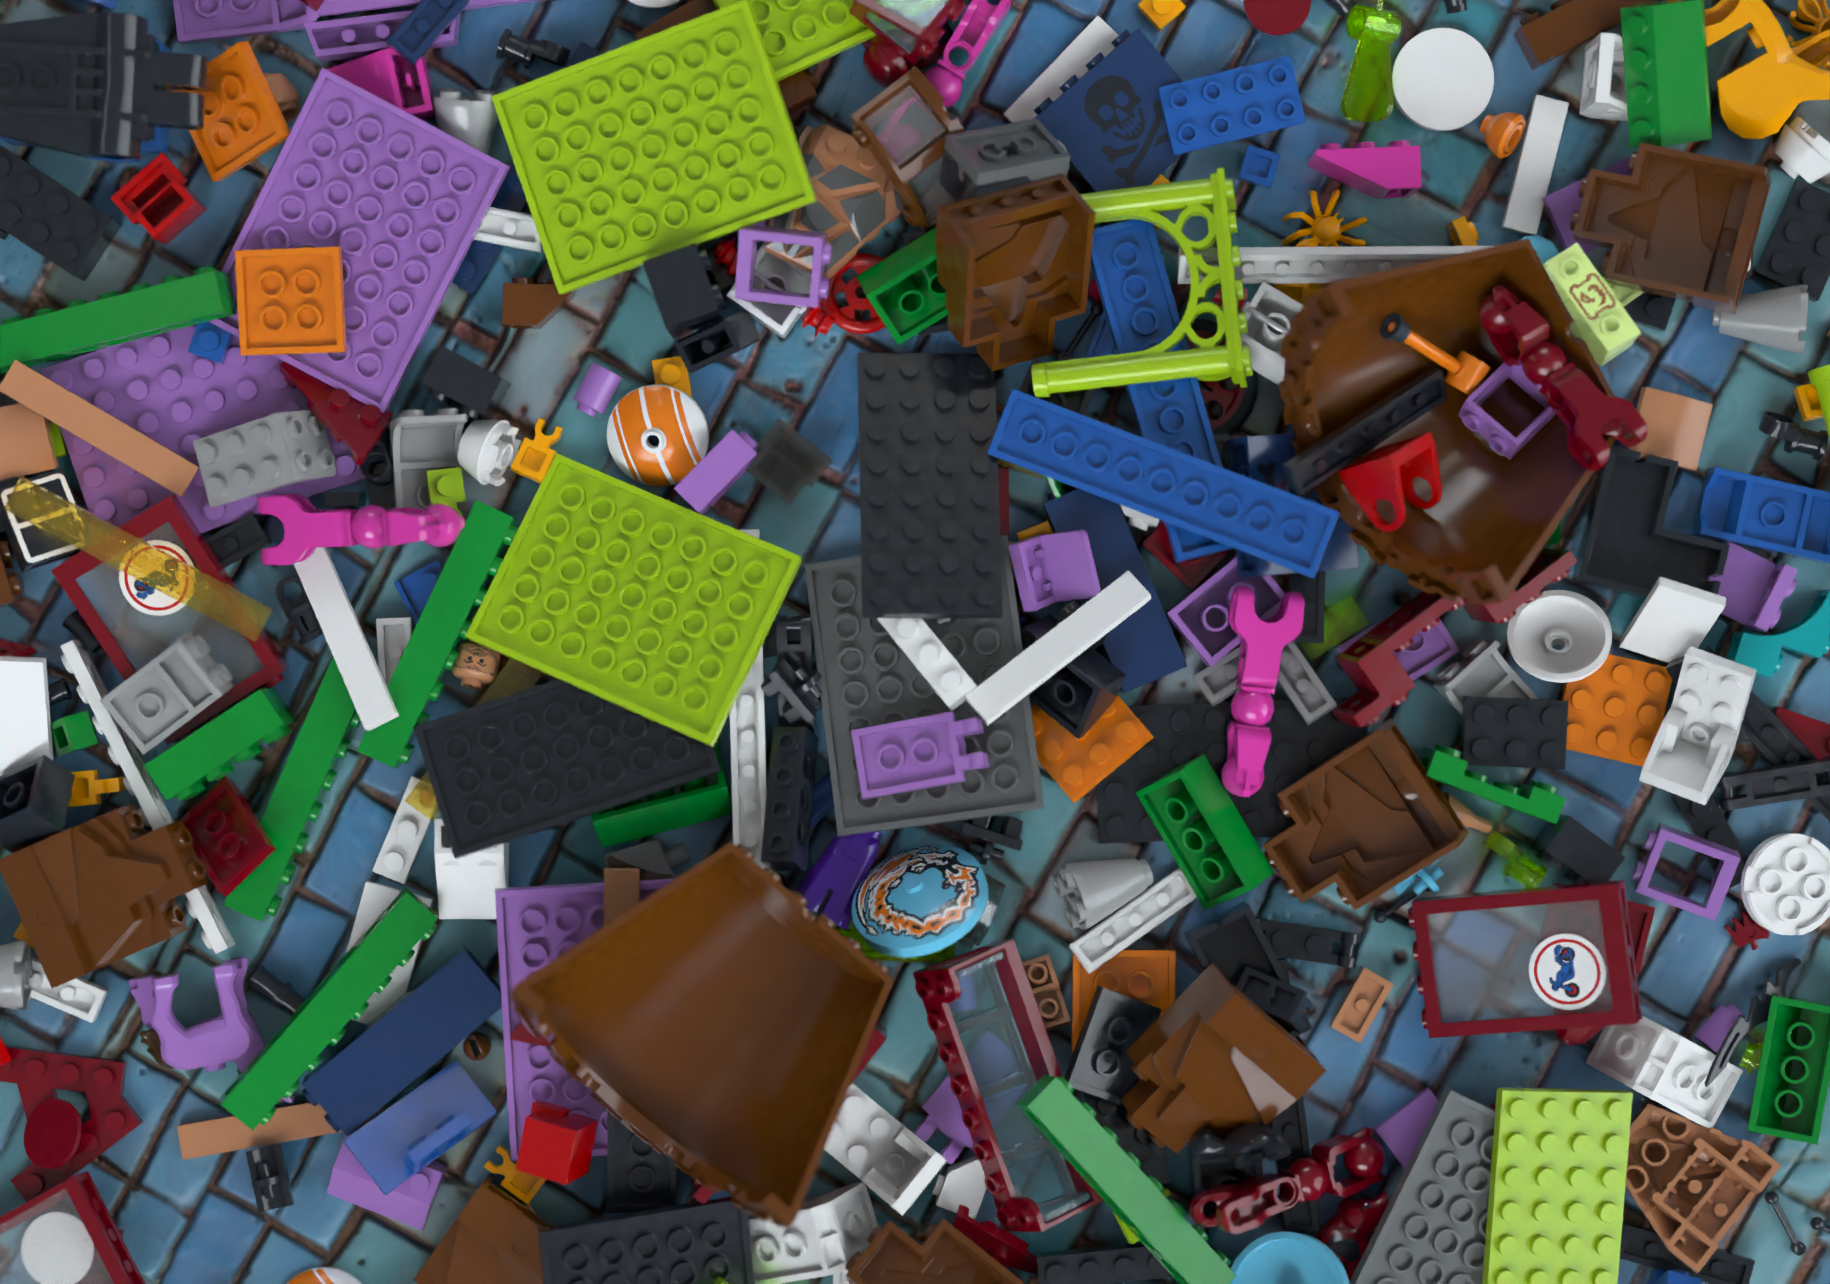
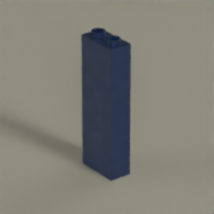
(1143, 642)
(403, 1041)

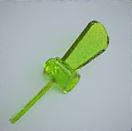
(1369, 84)

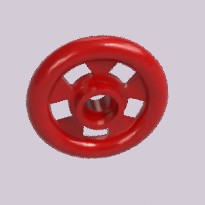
(846, 315)

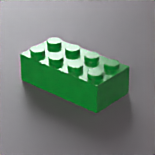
(220, 743)

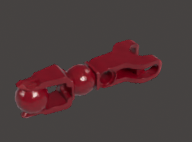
(1522, 339)
(1304, 1180)

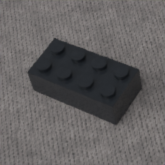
(52, 217)

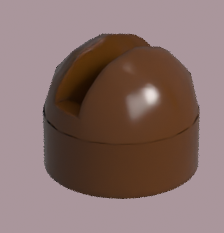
(483, 1043)

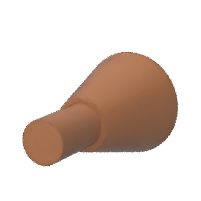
(1467, 816)

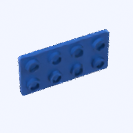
(1231, 105)
(420, 1127)

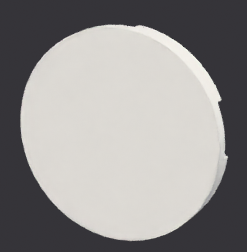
(1442, 79)
(1788, 884)

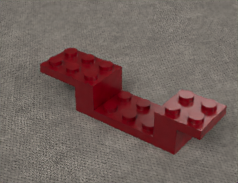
(1371, 659)

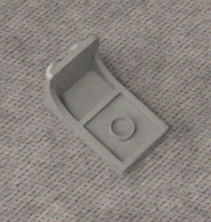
(423, 445)
(264, 456)
(1481, 674)
(168, 692)

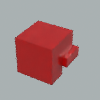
(159, 200)
(556, 1143)

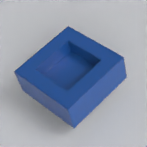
(1258, 166)
(210, 342)

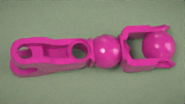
(971, 35)
(369, 526)
(1256, 678)

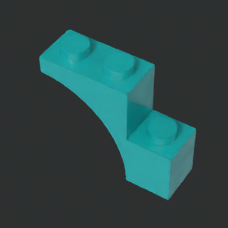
(1806, 637)

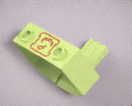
(1593, 304)

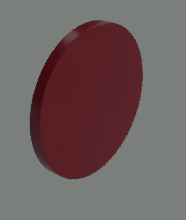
(1277, 16)
(52, 1133)

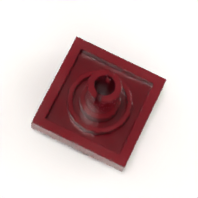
(1188, 572)

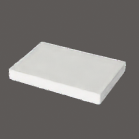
(1672, 620)

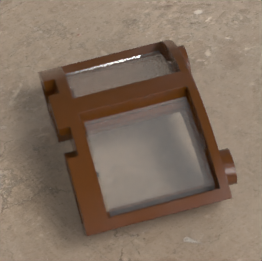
(907, 137)

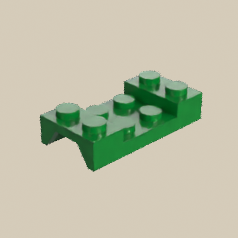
(1534, 800)

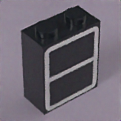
(31, 544)

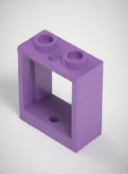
(747, 260)
(1496, 435)
(718, 471)
(1719, 885)

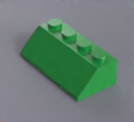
(1666, 72)
(907, 288)
(667, 810)
(1205, 832)
(1793, 1070)

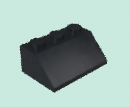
(1079, 690)

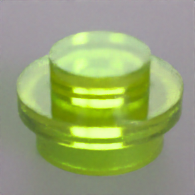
(1751, 1057)

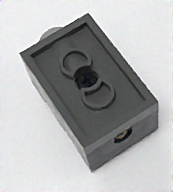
(1000, 158)

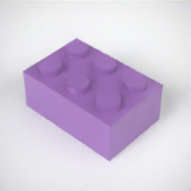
(1203, 612)

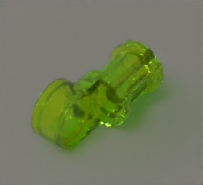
(1516, 865)

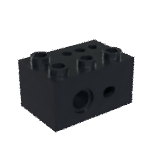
(684, 290)

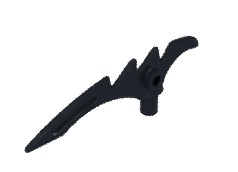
(1757, 1014)

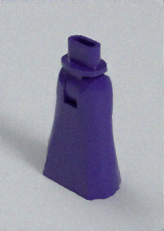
(837, 874)

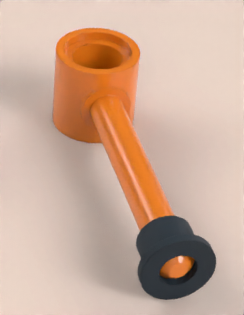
(1463, 373)

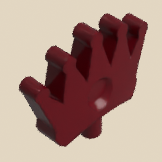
(1747, 932)

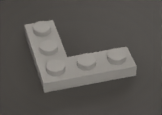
(1294, 677)

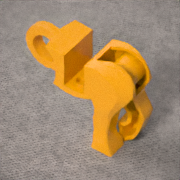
(1767, 88)

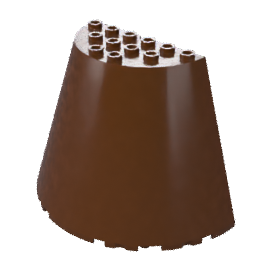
(1491, 507)
(716, 1027)

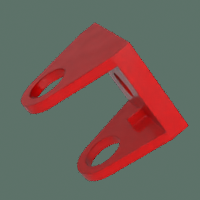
(1390, 473)

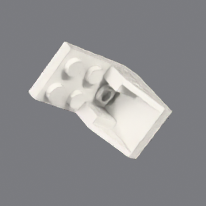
(1604, 79)
(1700, 726)
(1664, 1069)
(882, 1151)
(818, 1241)

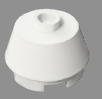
(1803, 151)
(488, 450)

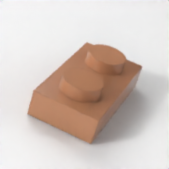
(1361, 1004)

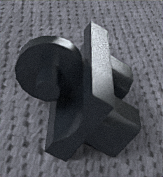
(798, 689)
(1008, 836)
(269, 1177)

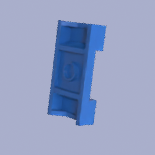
(1765, 514)

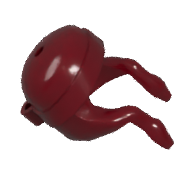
(888, 65)

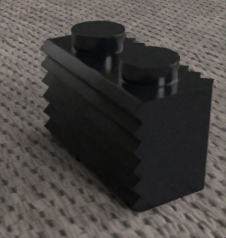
(717, 341)

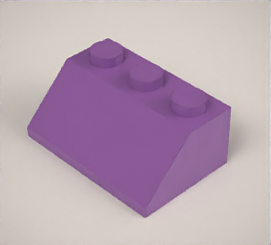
(407, 1203)

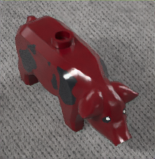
(1350, 1227)

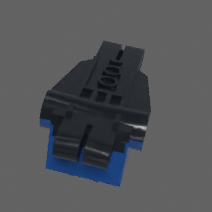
(96, 86)

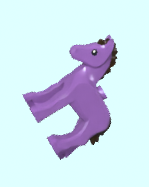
(208, 1042)

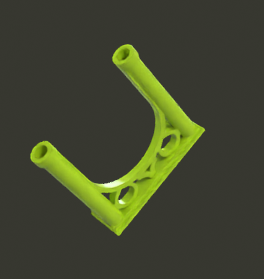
(1155, 364)

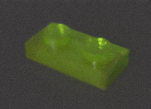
(1339, 623)

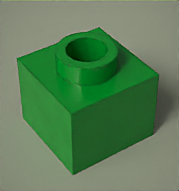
(73, 733)

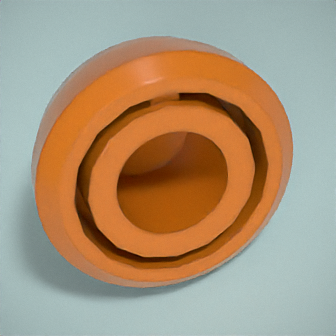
(1502, 132)

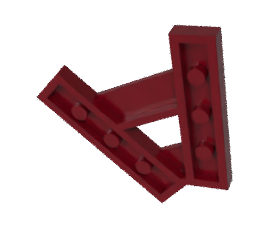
(102, 1079)

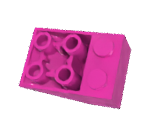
(392, 80)
(1372, 169)

